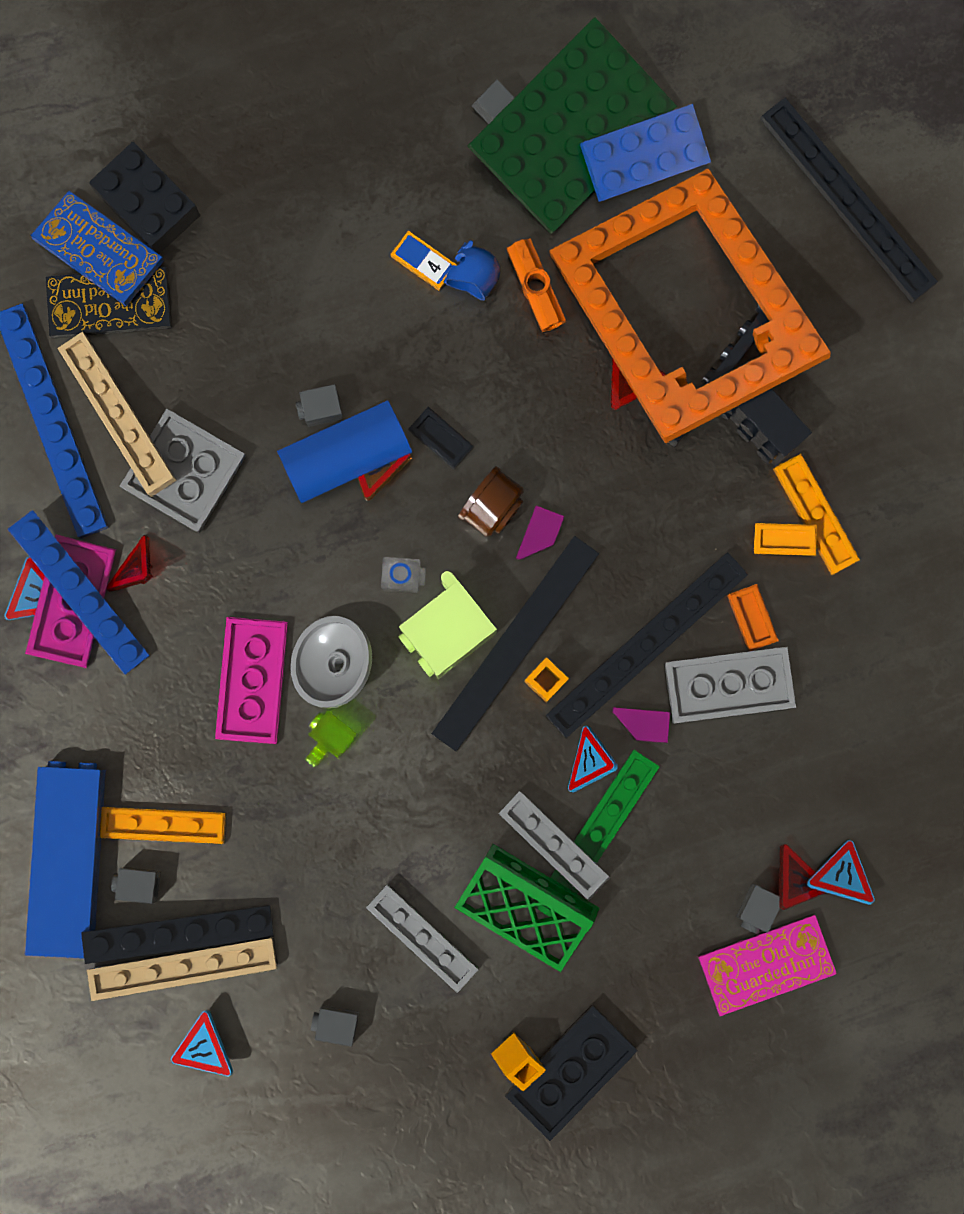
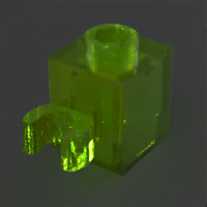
(331, 736)

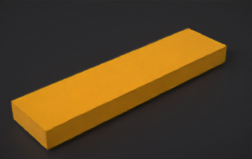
(815, 510)
(162, 825)

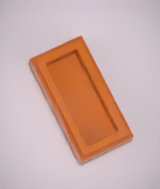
(752, 617)

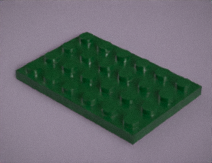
(575, 98)

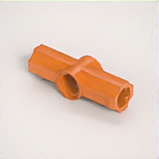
(528, 268)

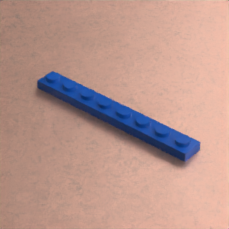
(51, 421)

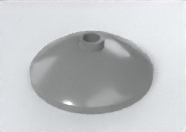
(319, 658)

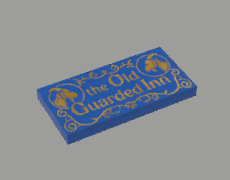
(97, 248)

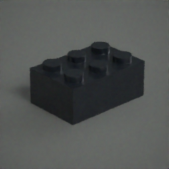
(145, 198)
(769, 426)

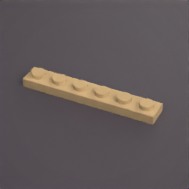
(117, 414)
(182, 969)

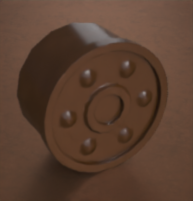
(493, 503)

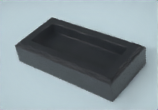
(441, 438)

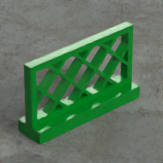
(543, 891)

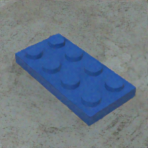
(645, 152)

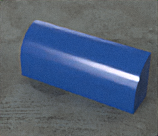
(344, 451)

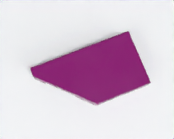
(540, 532)
(645, 724)

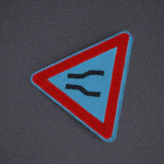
(26, 592)
(591, 761)
(844, 876)
(203, 1048)

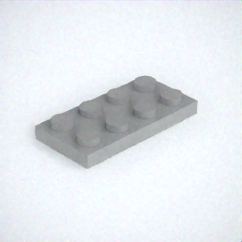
(730, 685)

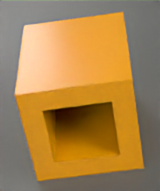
(546, 679)
(518, 1062)

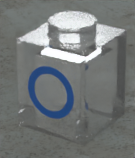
(402, 575)

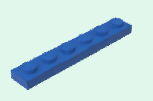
(78, 592)

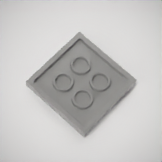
(199, 464)

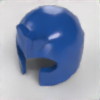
(476, 273)

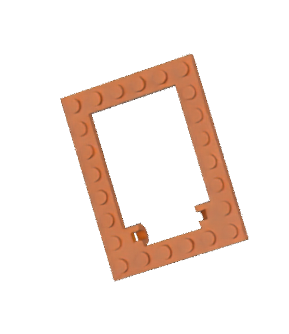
(669, 399)

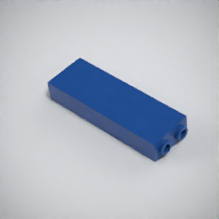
(64, 859)

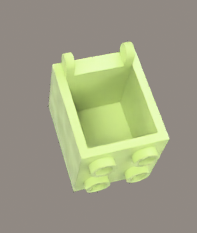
(446, 629)

